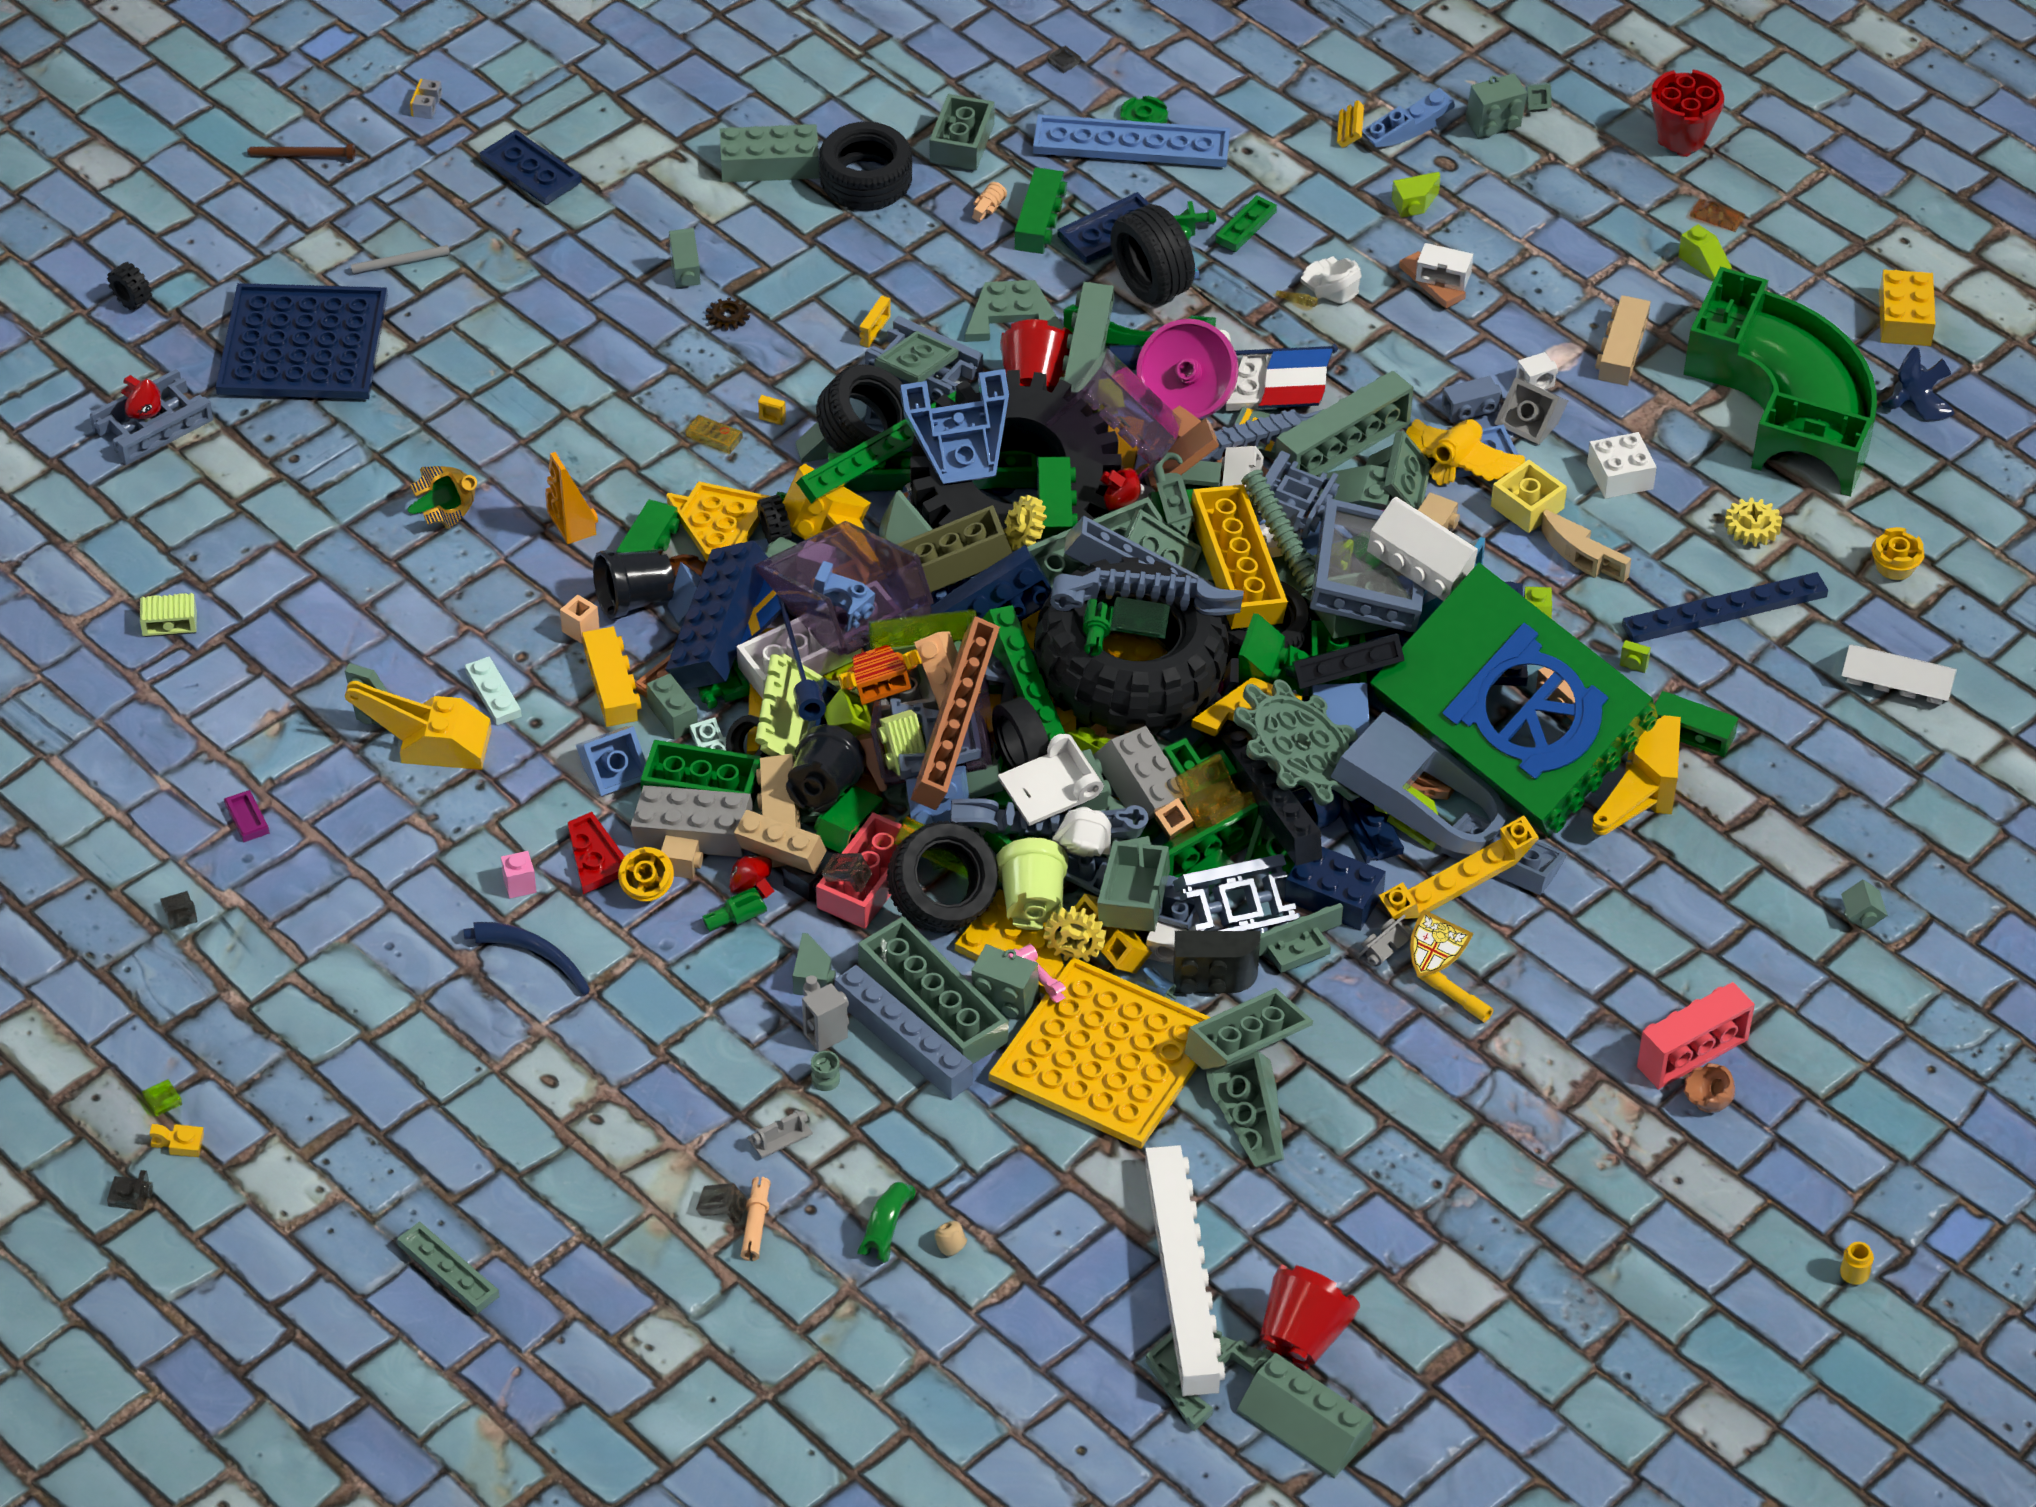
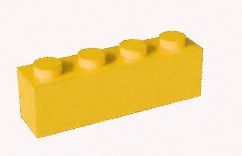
(610, 676)

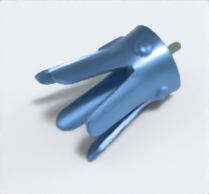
(1158, 984)

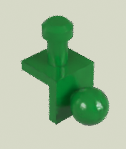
(1189, 219)

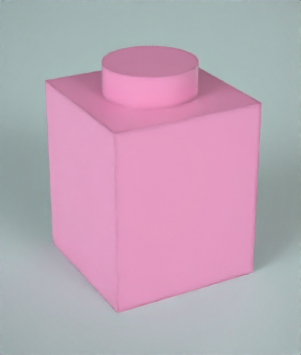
(518, 874)

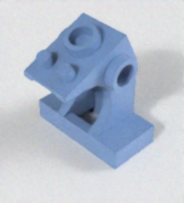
(846, 594)

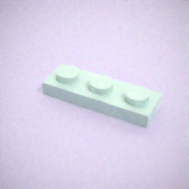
(493, 690)

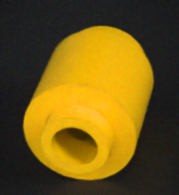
(1856, 1263)

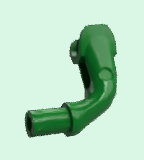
(884, 1219)

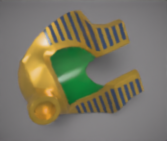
(448, 496)

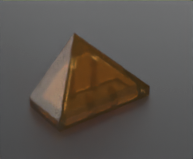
(1717, 214)

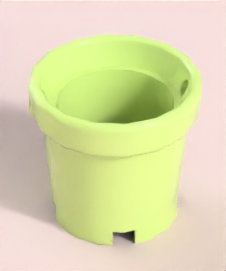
(1032, 880)

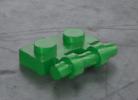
(732, 689)

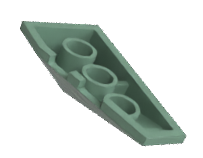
(1250, 1105)

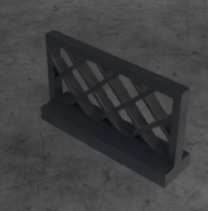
(1346, 661)

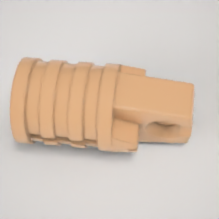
(989, 200)

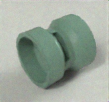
(825, 1070)

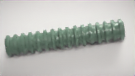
(1280, 527)

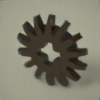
(718, 317)

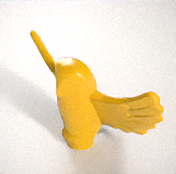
(1461, 448)

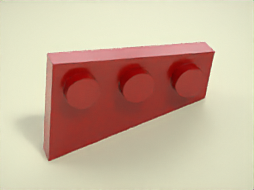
(594, 852)

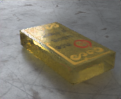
(714, 434)

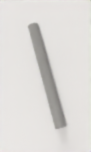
(400, 259)

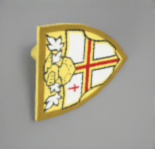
(1436, 943)

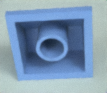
(613, 760)

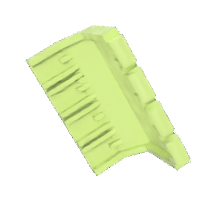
(779, 719)

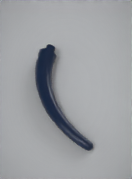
(507, 934)

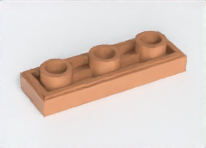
(1445, 296)

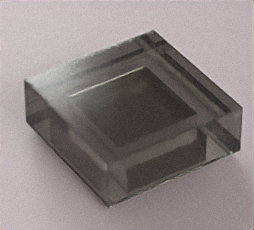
(1064, 59)

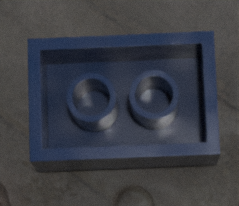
(1336, 881)

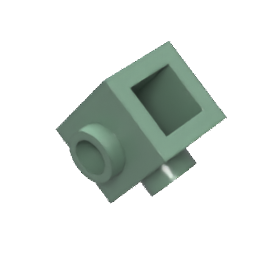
(1863, 905)

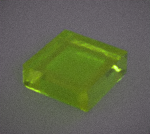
(162, 1097)

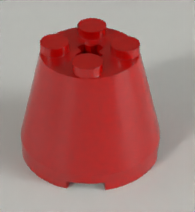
(1686, 109)
(1035, 348)
(1305, 1315)

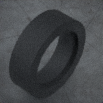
(1018, 732)

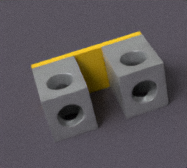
(424, 98)

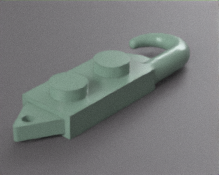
(1174, 496)

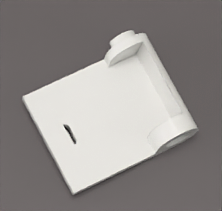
(1052, 781)

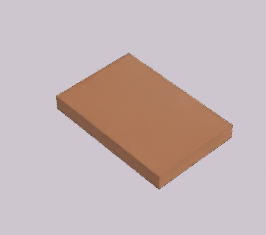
(1191, 447)

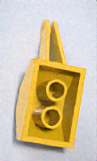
(836, 507)
(432, 733)
(1648, 778)

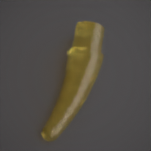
(1302, 299)

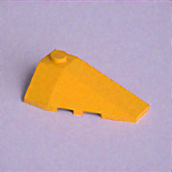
(567, 504)

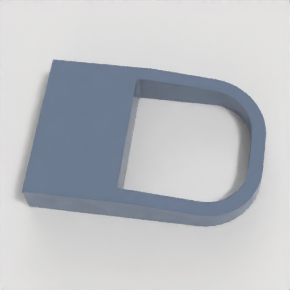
(1392, 758)

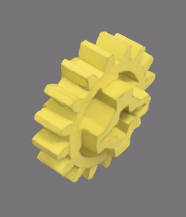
(1025, 522)
(1753, 522)
(1074, 934)

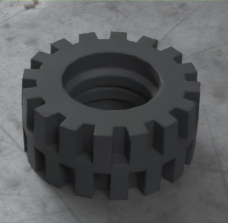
(129, 286)
(774, 518)

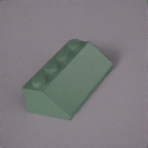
(1244, 1029)
(1305, 1415)

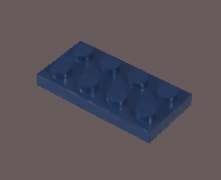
(530, 167)
(1091, 234)

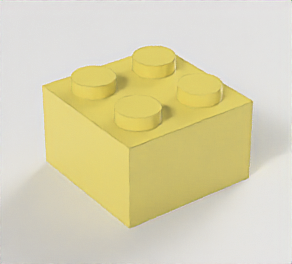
(1527, 494)

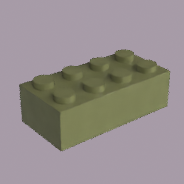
(960, 548)

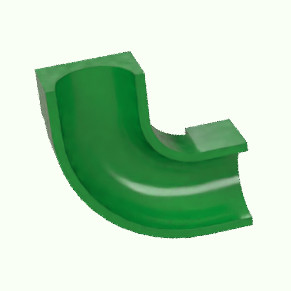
(1794, 365)

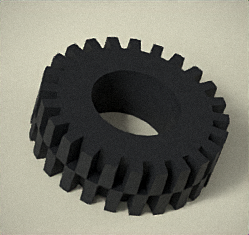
(1074, 435)

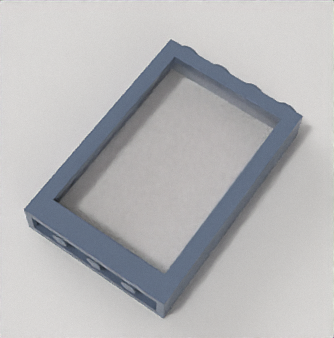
(1354, 581)

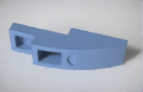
(1406, 124)

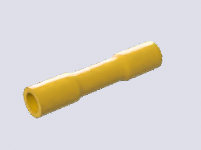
(1467, 1001)

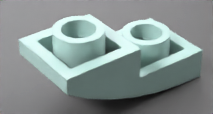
(708, 735)

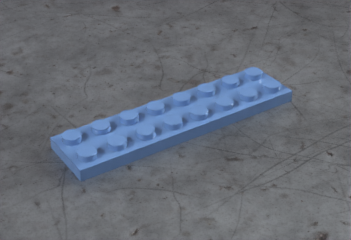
(1131, 140)

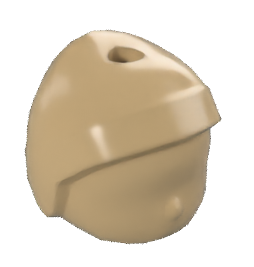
(950, 1238)

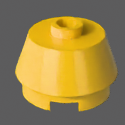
(1897, 553)
(646, 874)

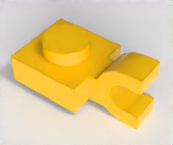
(181, 1141)

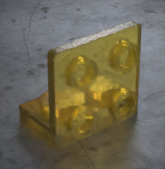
(1211, 792)

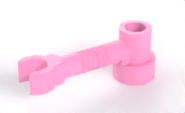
(1051, 985)

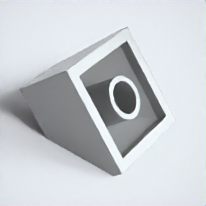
(1530, 411)

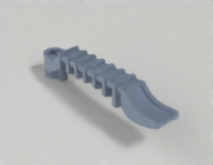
(1259, 430)
(1073, 590)
(987, 816)

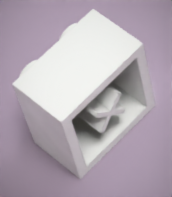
(1621, 465)

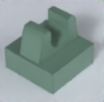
(1538, 96)

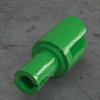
(1096, 625)
(736, 910)

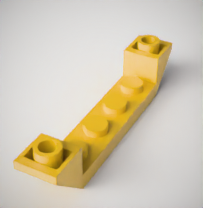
(1464, 875)

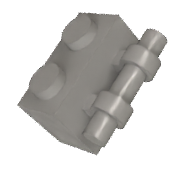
(824, 1014)

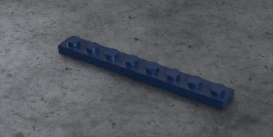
(1724, 607)

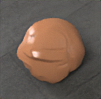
(1710, 1088)

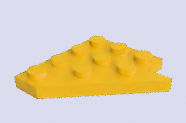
(717, 515)
(997, 931)

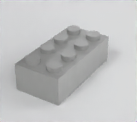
(690, 815)

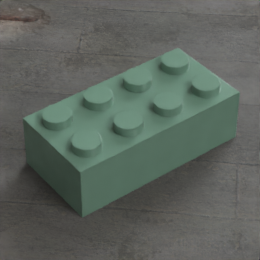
(769, 153)

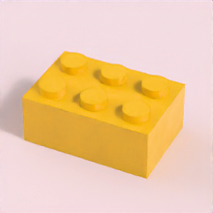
(1907, 307)

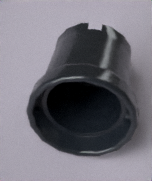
(631, 580)
(825, 767)

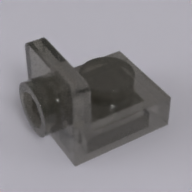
(848, 868)
(179, 910)
(130, 1192)
(722, 1200)

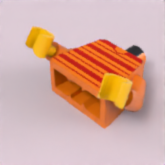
(879, 673)

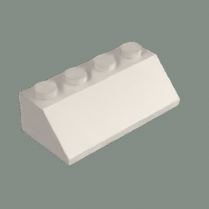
(1421, 549)
(1898, 672)

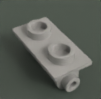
(1377, 947)
(780, 1134)

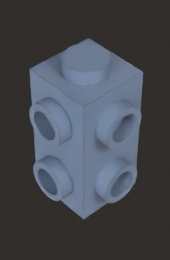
(1471, 399)

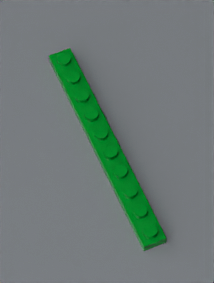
(858, 460)

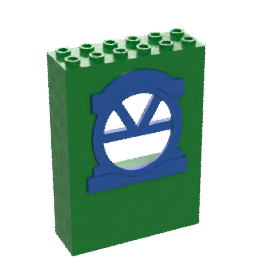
(1462, 654)

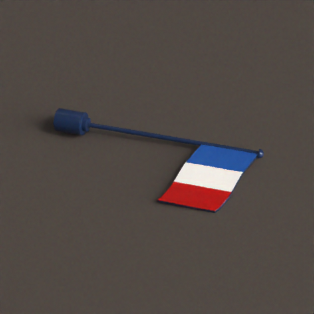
(1292, 376)

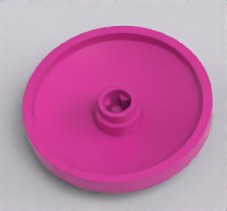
(1189, 366)

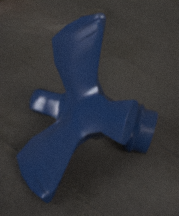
(1916, 385)

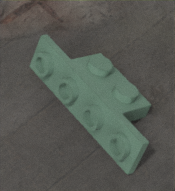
(1300, 939)

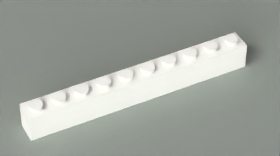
(1182, 1271)

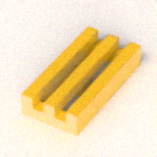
(1350, 123)
(875, 321)

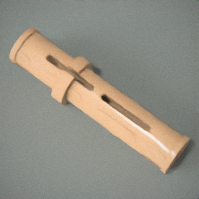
(757, 1208)

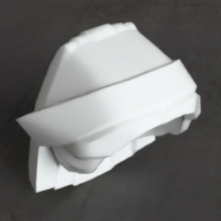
(1333, 279)
(1084, 833)

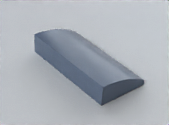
(1533, 870)

